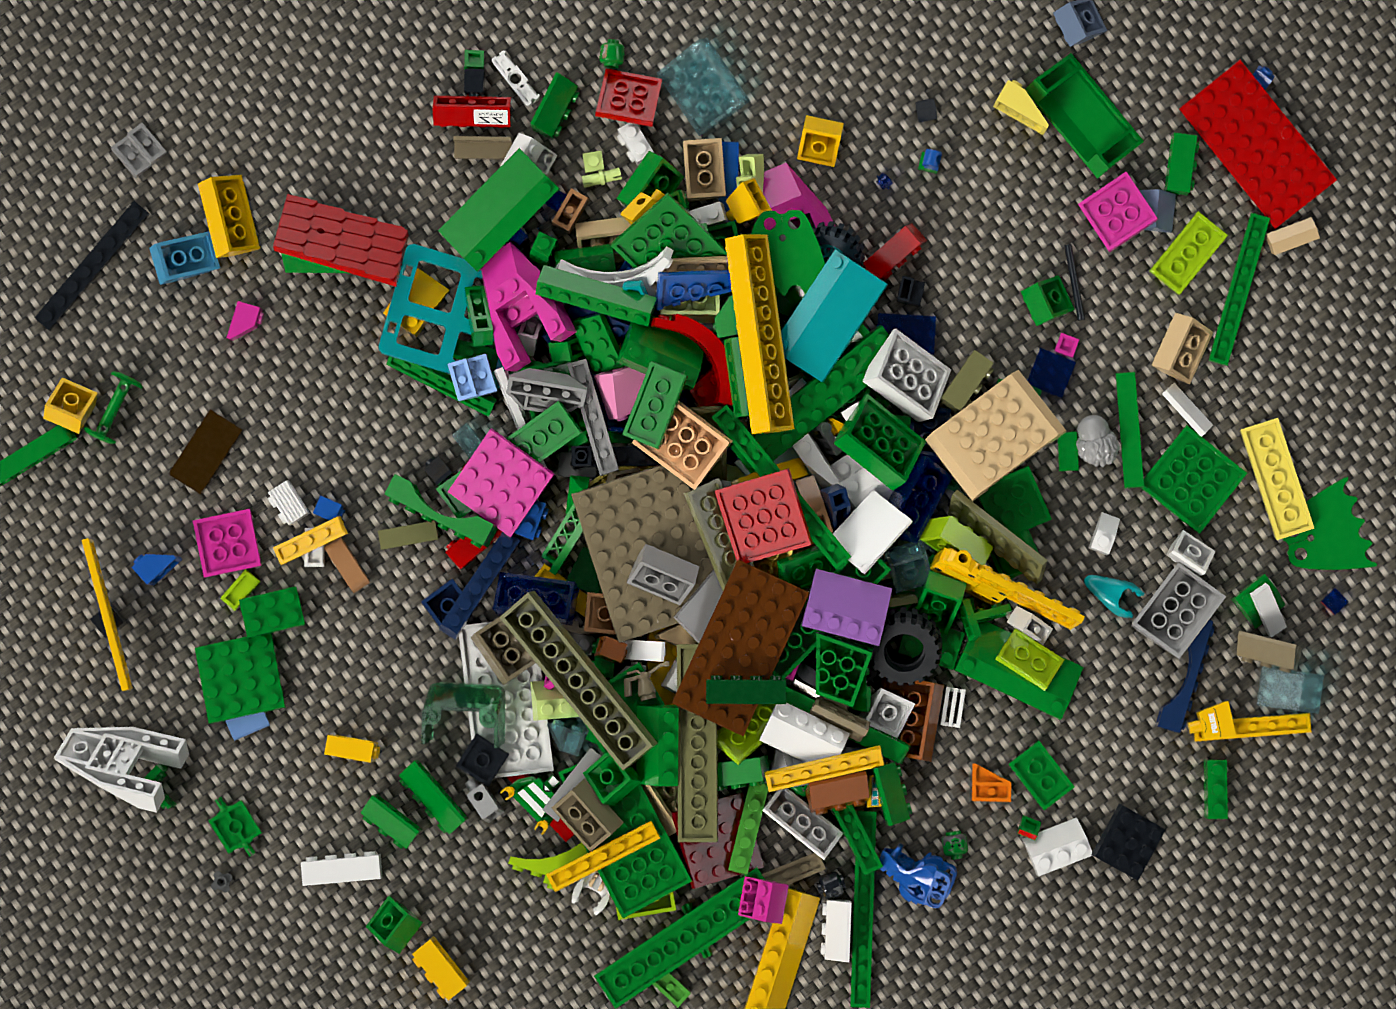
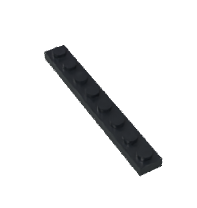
(92, 265)

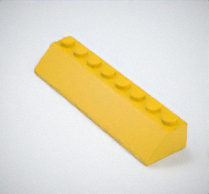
(783, 953)

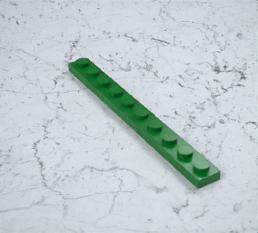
(763, 466)
(863, 923)

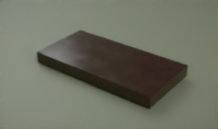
(205, 452)

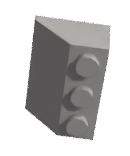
(663, 574)

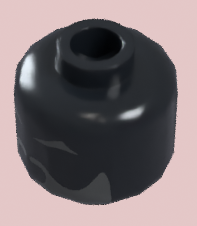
(831, 885)

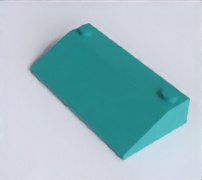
(830, 315)

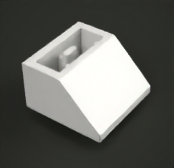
(534, 150)

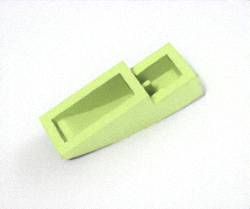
(751, 167)

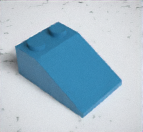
(184, 257)

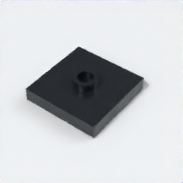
(482, 760)

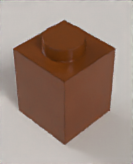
(611, 650)

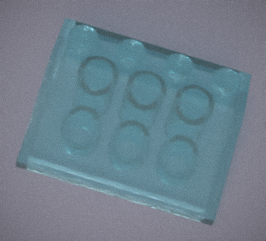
(703, 86)

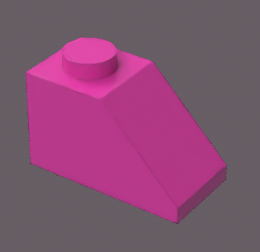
(244, 320)

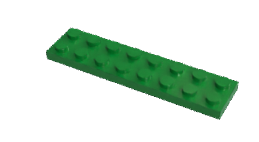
(536, 438)

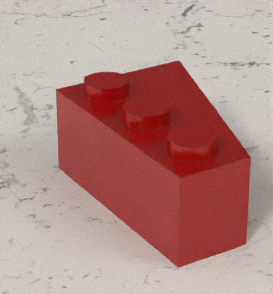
(895, 252)

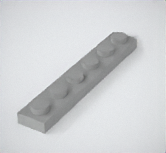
(594, 420)

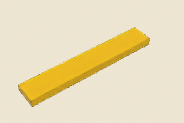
(1268, 726)
(824, 768)
(603, 856)

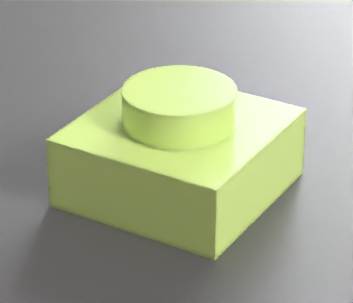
(593, 162)

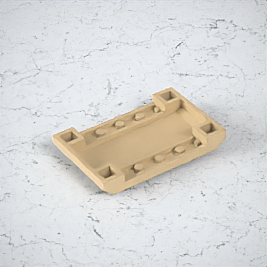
(995, 434)

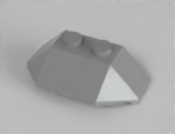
(540, 389)

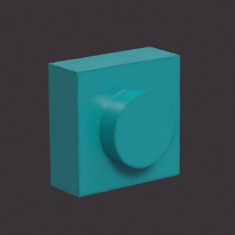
(635, 286)

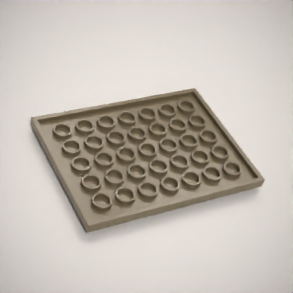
(617, 525)

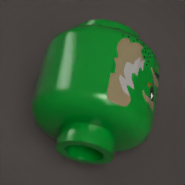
(612, 54)

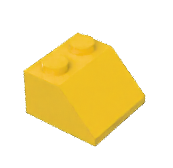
(820, 141)

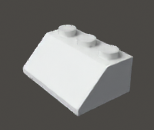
(1058, 847)
(836, 930)

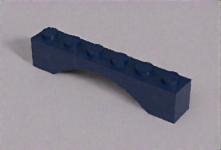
(836, 504)
(478, 585)
(1172, 714)

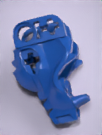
(921, 873)

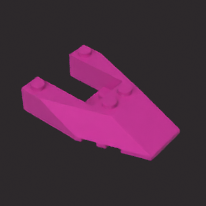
(788, 192)
(512, 300)

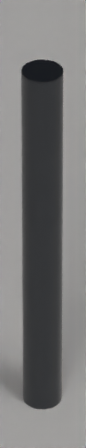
(1074, 282)

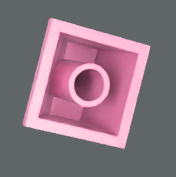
(619, 391)

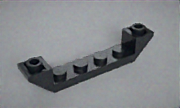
(625, 457)

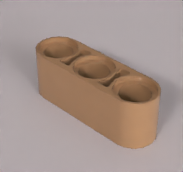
(347, 564)

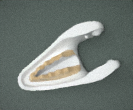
(595, 883)

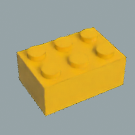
(440, 968)

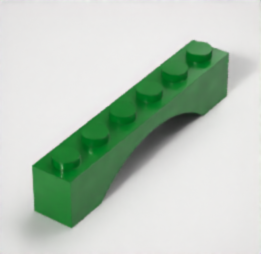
(407, 493)

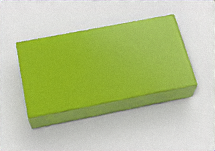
(240, 589)

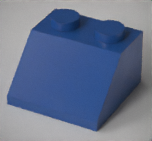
(154, 567)

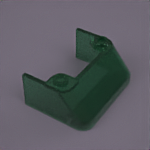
(481, 698)

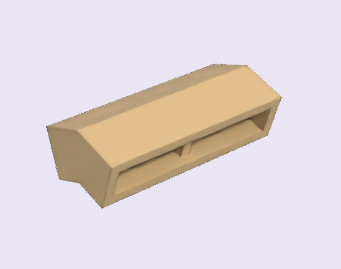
(1292, 236)

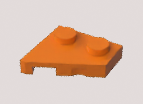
(989, 786)

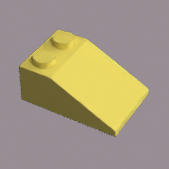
(1017, 104)

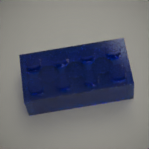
(920, 495)
(557, 594)

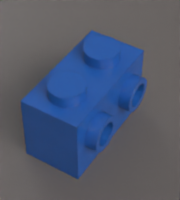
(530, 526)

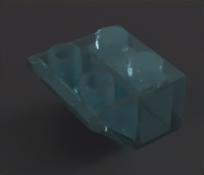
(567, 739)

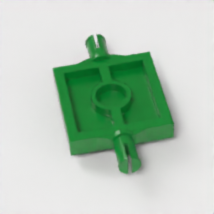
(235, 826)

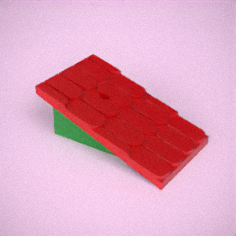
(336, 241)

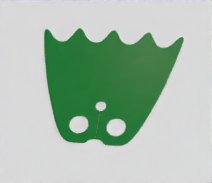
(798, 257)
(1334, 532)

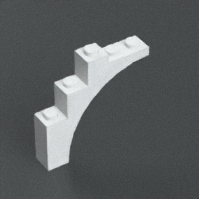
(647, 273)

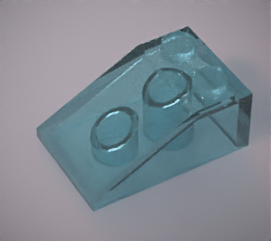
(1290, 690)

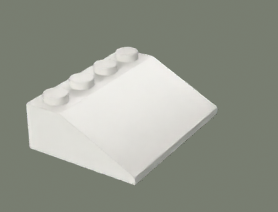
(908, 376)

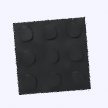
(1128, 842)

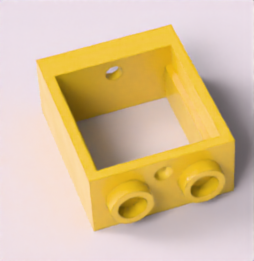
(352, 748)

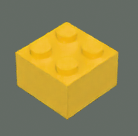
(70, 405)

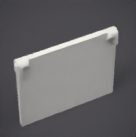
(871, 530)

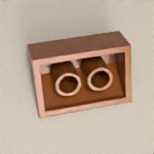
(837, 792)

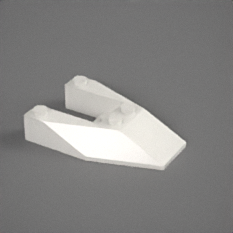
(844, 472)
(110, 754)

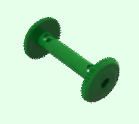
(113, 407)

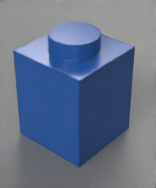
(328, 509)

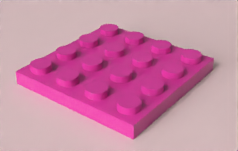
(501, 482)

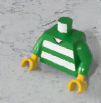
(533, 796)

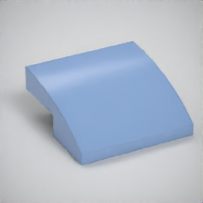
(472, 377)

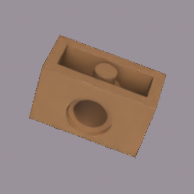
(570, 211)

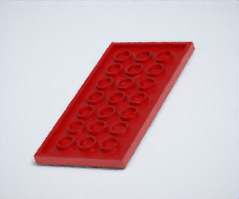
(1257, 144)

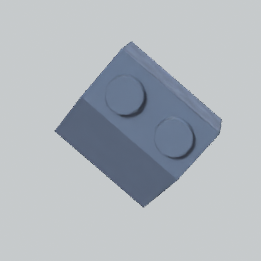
(1079, 21)

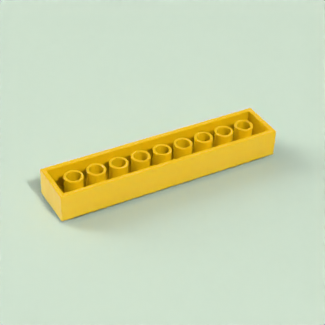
(759, 333)

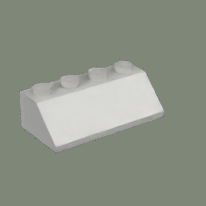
(802, 734)
(807, 827)

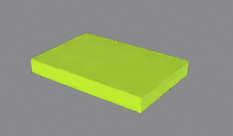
(1029, 659)

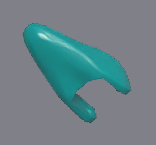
(1109, 592)

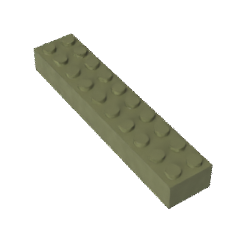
(578, 680)

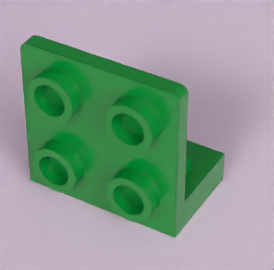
(158, 774)

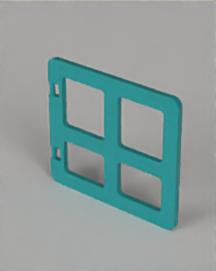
(453, 322)

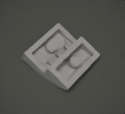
(138, 150)

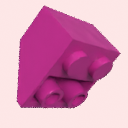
(763, 900)

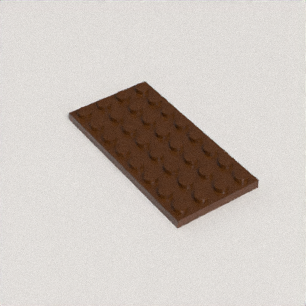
(741, 639)

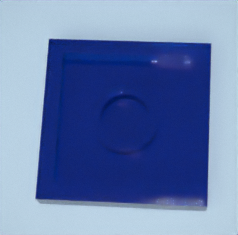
(1051, 372)

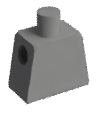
(488, 807)

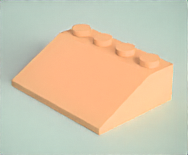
(689, 446)

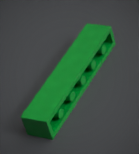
(595, 295)

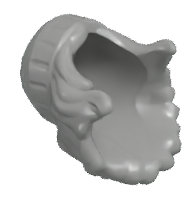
(1096, 442)

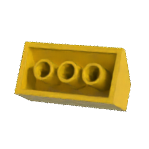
(228, 215)

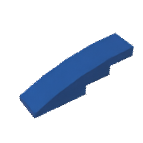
(730, 162)

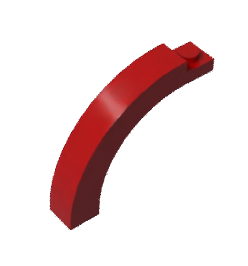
(708, 343)

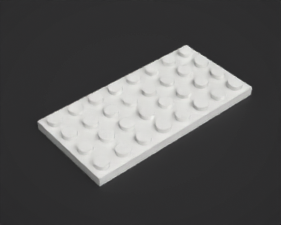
(524, 739)

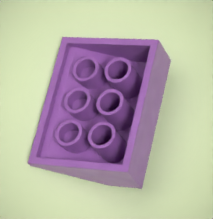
(847, 607)

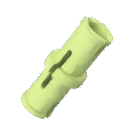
(601, 177)

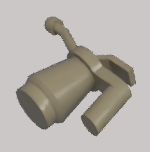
(645, 686)

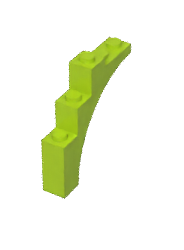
(544, 866)

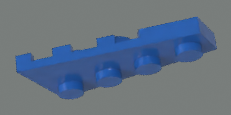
(690, 285)

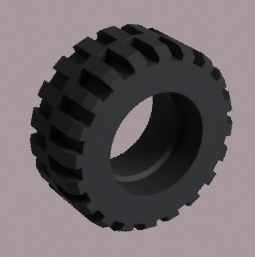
(913, 668)

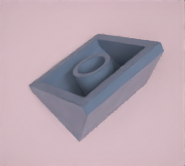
(1163, 206)

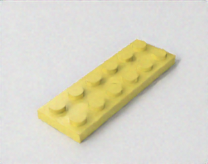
(1277, 479)

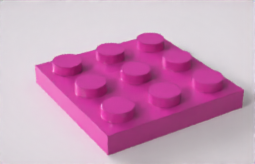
(1118, 211)
(227, 543)

